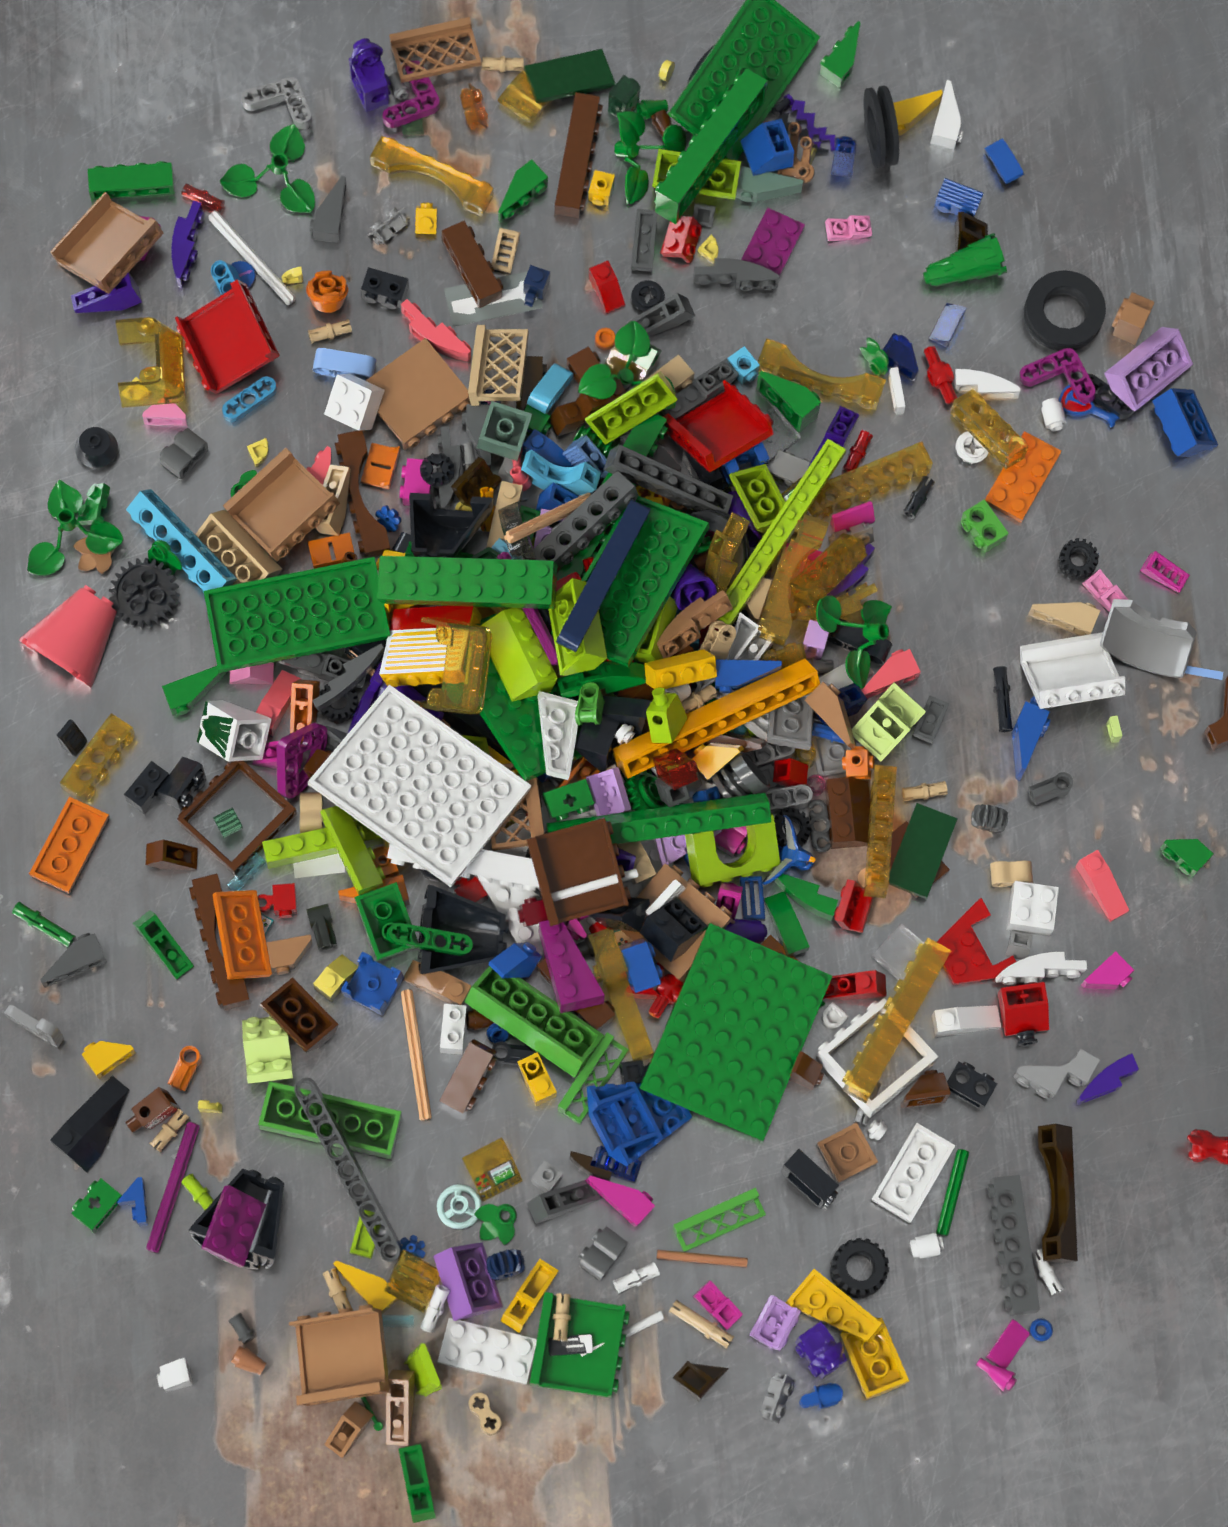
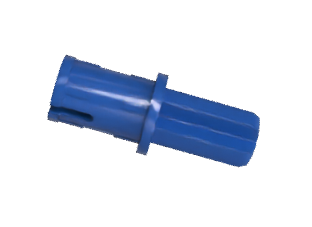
(825, 732)

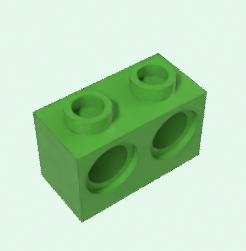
(989, 524)

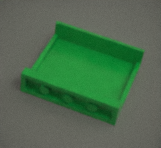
(593, 1372)

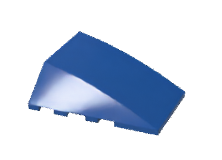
(632, 1119)

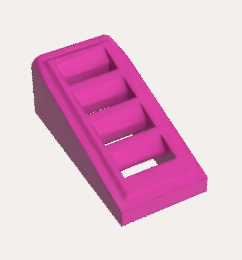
(1168, 566)

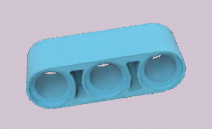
(550, 388)

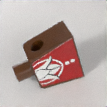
(160, 1105)

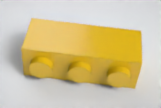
(680, 669)

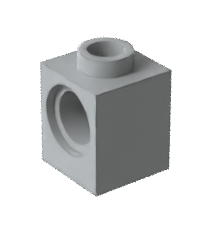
(546, 1177)

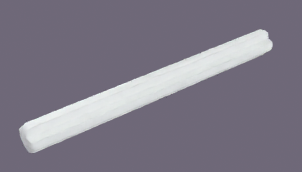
(251, 257)

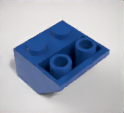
(768, 148)

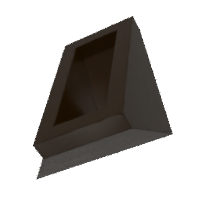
(968, 230)
(698, 1378)

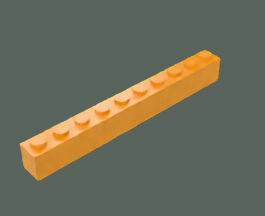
(722, 716)

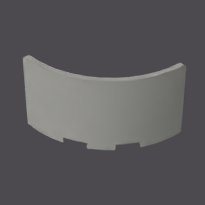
(1146, 642)

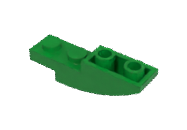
(607, 675)

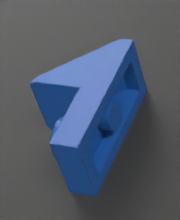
(136, 1195)

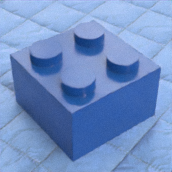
(641, 968)

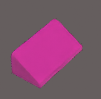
(853, 517)
(1008, 1344)

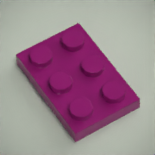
(773, 241)
(233, 1226)

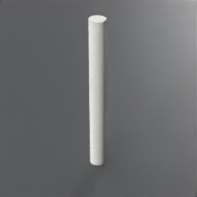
(593, 885)
(639, 1326)

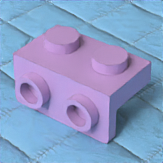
(608, 792)
(775, 1323)

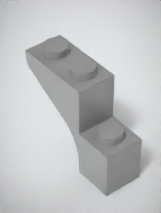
(1049, 1078)

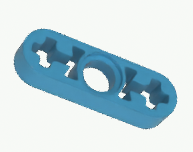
(233, 402)

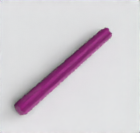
(538, 626)
(172, 1187)

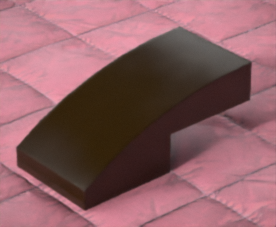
(584, 1162)

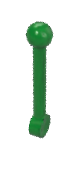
(377, 1425)

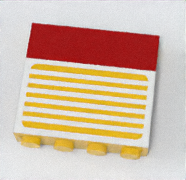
(412, 650)

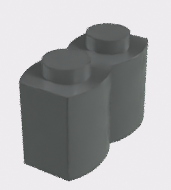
(183, 452)
(602, 1253)

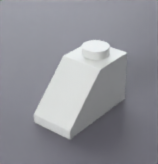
(175, 1375)

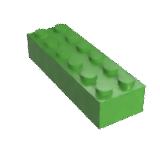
(534, 1020)
(364, 1125)

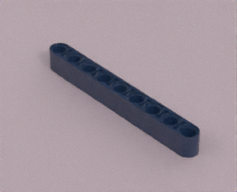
(603, 576)

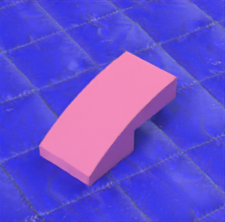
(1103, 589)

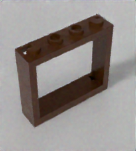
(217, 784)

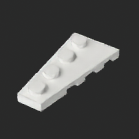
(558, 733)

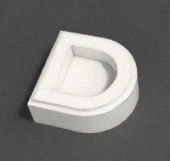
(833, 1016)

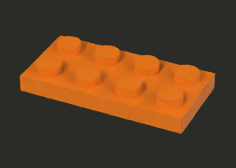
(1020, 483)
(69, 845)
(242, 934)

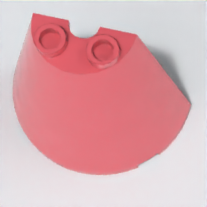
(75, 634)

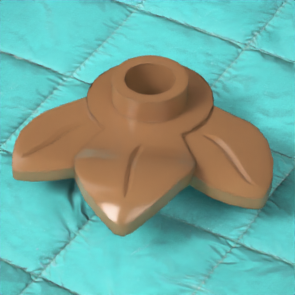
(91, 560)

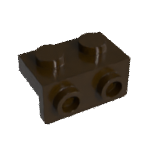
(473, 479)

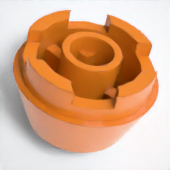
(327, 291)

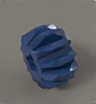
(505, 1264)

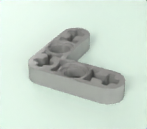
(282, 94)
(42, 1029)

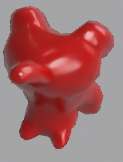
(1207, 1146)

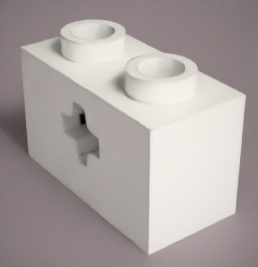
(453, 1029)

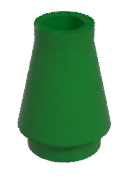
(647, 108)

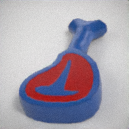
(1075, 408)

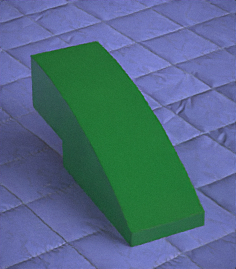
(807, 896)
(786, 924)
(417, 1483)

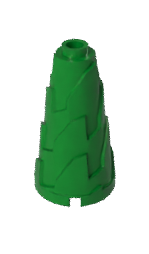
(976, 261)

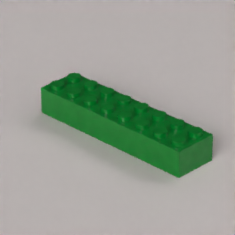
(710, 145)
(467, 582)

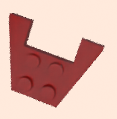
(967, 957)

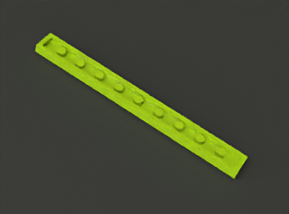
(782, 528)

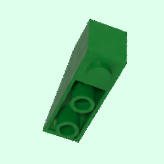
(840, 62)
(525, 184)

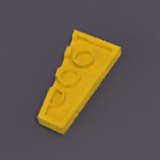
(830, 1305)

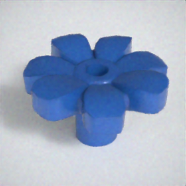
(388, 518)
(412, 1243)

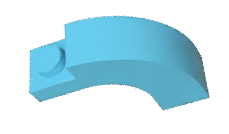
(576, 479)

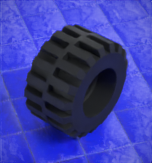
(873, 1254)

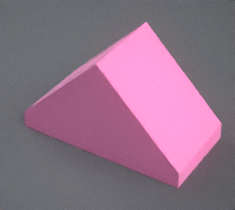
(164, 415)
(256, 674)

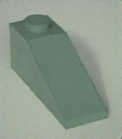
(766, 186)

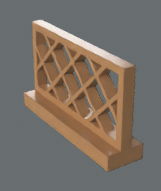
(431, 37)
(534, 817)

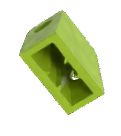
(665, 716)

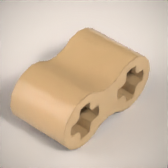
(310, 806)
(1006, 873)
(484, 1414)

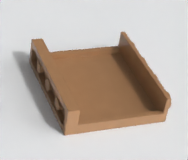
(106, 243)
(419, 394)
(281, 505)
(698, 903)
(341, 1355)

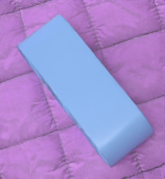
(335, 362)

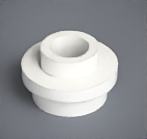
(624, 734)
(877, 1129)

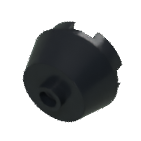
(96, 447)

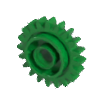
(643, 791)

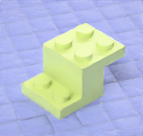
(887, 721)
(266, 1050)

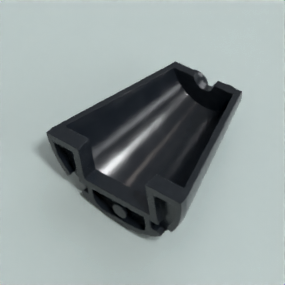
(444, 531)
(462, 916)
(265, 1240)

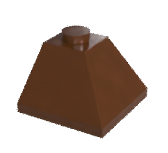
(928, 1090)

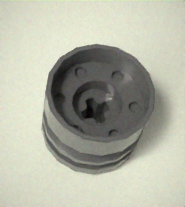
(744, 778)

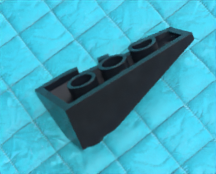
(89, 1128)

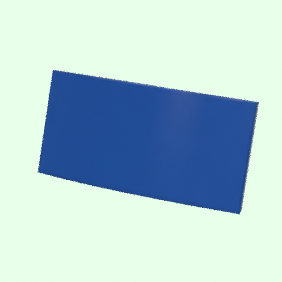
(1004, 161)

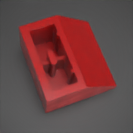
(1024, 1008)

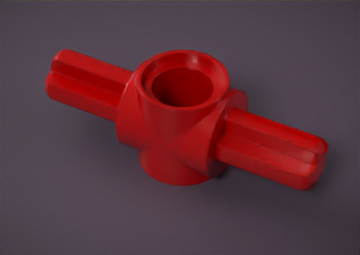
(940, 374)
(668, 993)

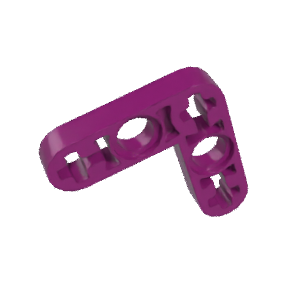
(422, 98)
(1066, 367)

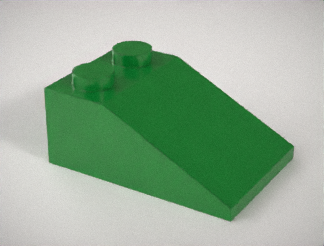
(793, 400)
(378, 912)

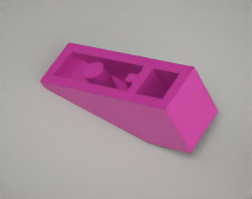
(626, 1200)

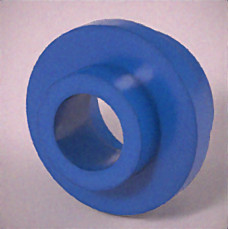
(498, 1037)
(1047, 1326)

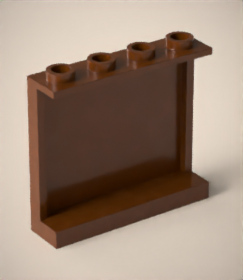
(575, 858)

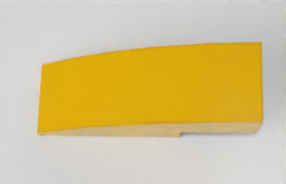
(529, 1295)

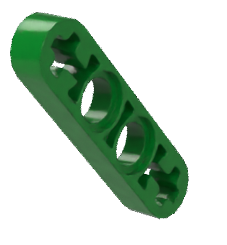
(429, 939)

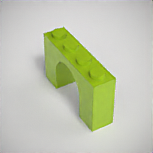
(760, 855)

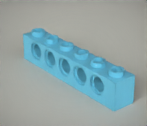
(191, 546)

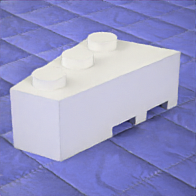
(747, 642)

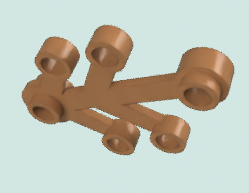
(805, 162)

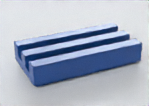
(753, 916)

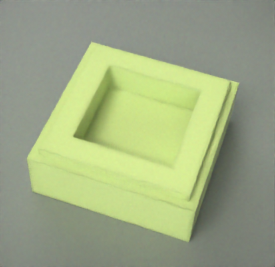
(1114, 729)

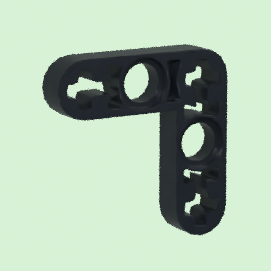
(1108, 405)

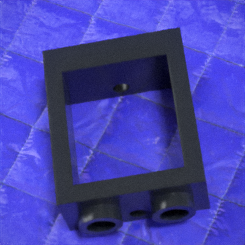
(810, 1179)

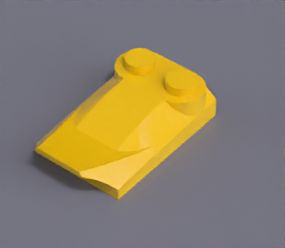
(875, 1363)

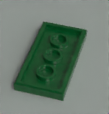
(568, 75)
(921, 850)

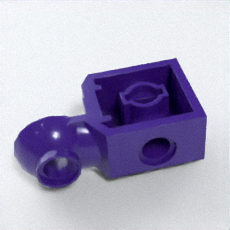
(369, 74)
(820, 1351)

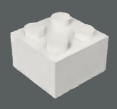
(354, 402)
(1032, 908)

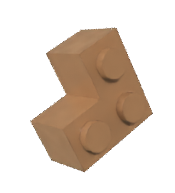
(1132, 317)

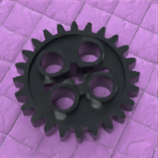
(151, 609)

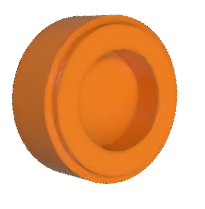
(605, 338)

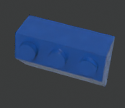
(1184, 422)

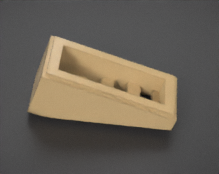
(507, 234)

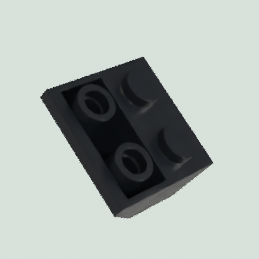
(182, 783)
(673, 929)

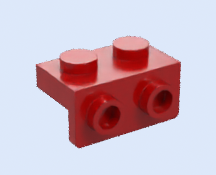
(682, 238)
(853, 907)

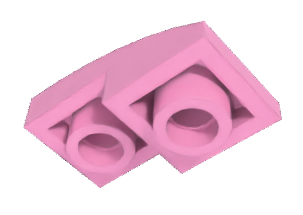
(848, 229)

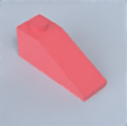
(898, 668)
(277, 699)
(1102, 885)

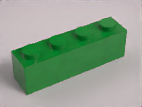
(131, 180)

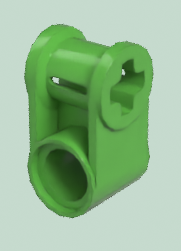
(589, 704)

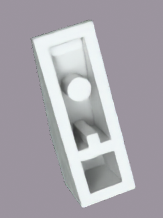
(948, 121)
(965, 1020)

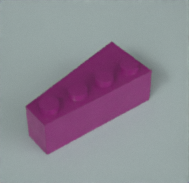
(570, 974)

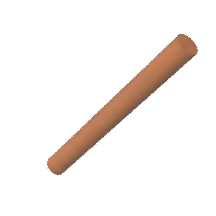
(702, 1258)

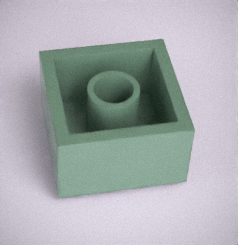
(504, 430)

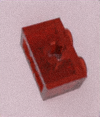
(675, 768)

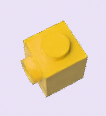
(601, 188)

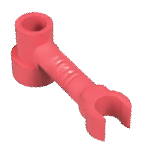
(519, 476)

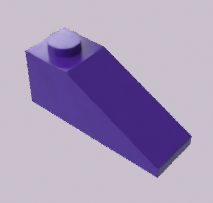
(96, 300)

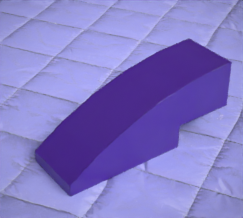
(1109, 1079)

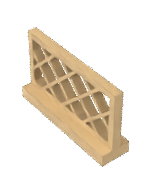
(480, 360)

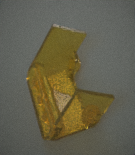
(157, 383)
(463, 669)

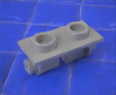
(395, 220)
(861, 531)
(775, 1407)

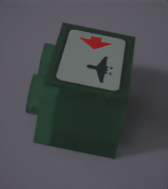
(624, 96)

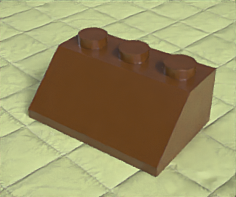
(848, 811)
(300, 1016)

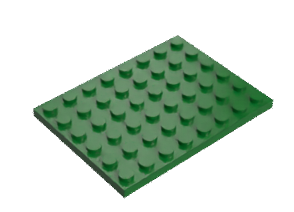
(735, 1032)

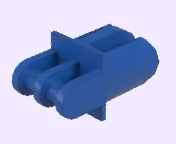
(822, 1396)

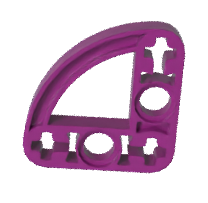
(292, 782)

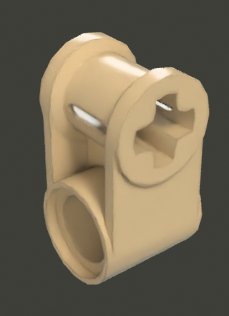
(717, 641)

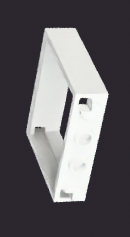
(834, 1069)

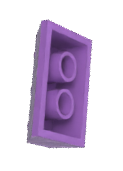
(466, 1276)

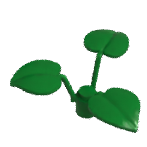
(630, 129)
(285, 147)
(599, 382)
(62, 505)
(874, 628)

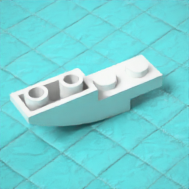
(1042, 965)

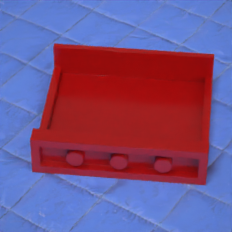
(227, 338)
(720, 428)

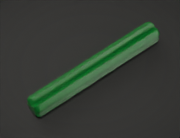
(952, 1192)

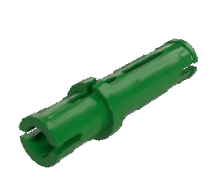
(36, 920)

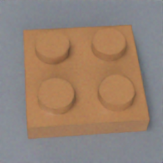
(847, 1153)

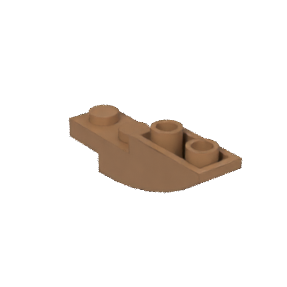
(687, 624)

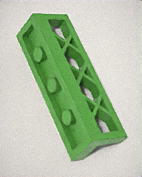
(587, 1071)
(715, 1212)

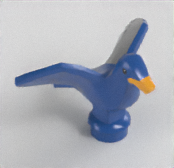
(791, 854)

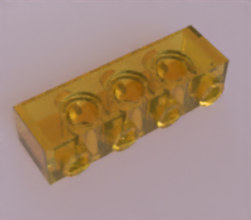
(989, 429)
(828, 569)
(111, 728)

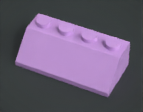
(1158, 357)

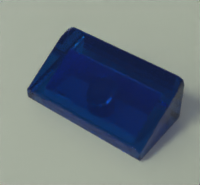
(947, 324)

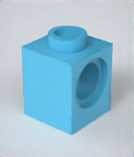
(741, 357)

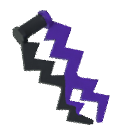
(810, 131)

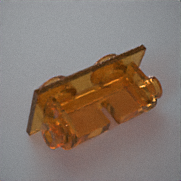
(472, 99)

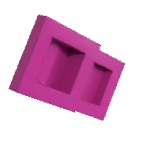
(717, 1305)

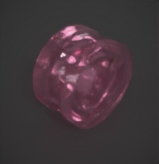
(819, 780)

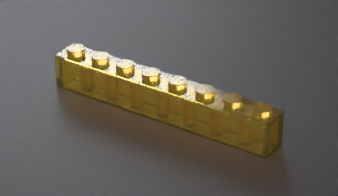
(896, 1020)

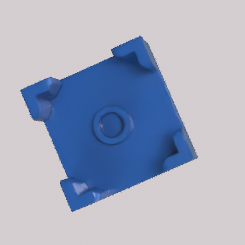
(755, 456)
(373, 984)

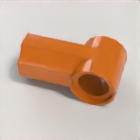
(184, 1070)

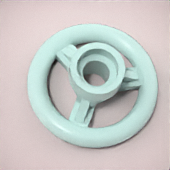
(444, 1216)

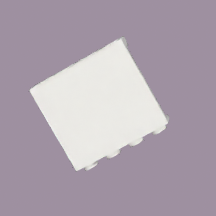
(1070, 671)

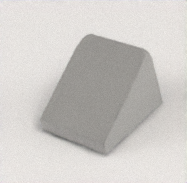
(1019, 945)

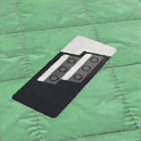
(575, 1345)

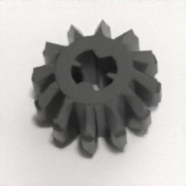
(989, 818)

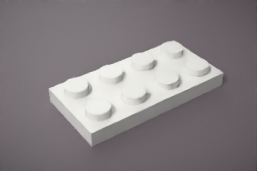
(913, 1173)
(487, 1351)

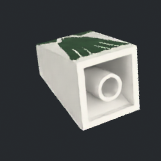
(233, 731)

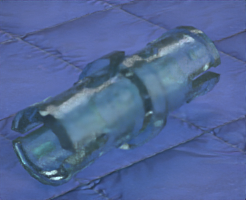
(256, 861)

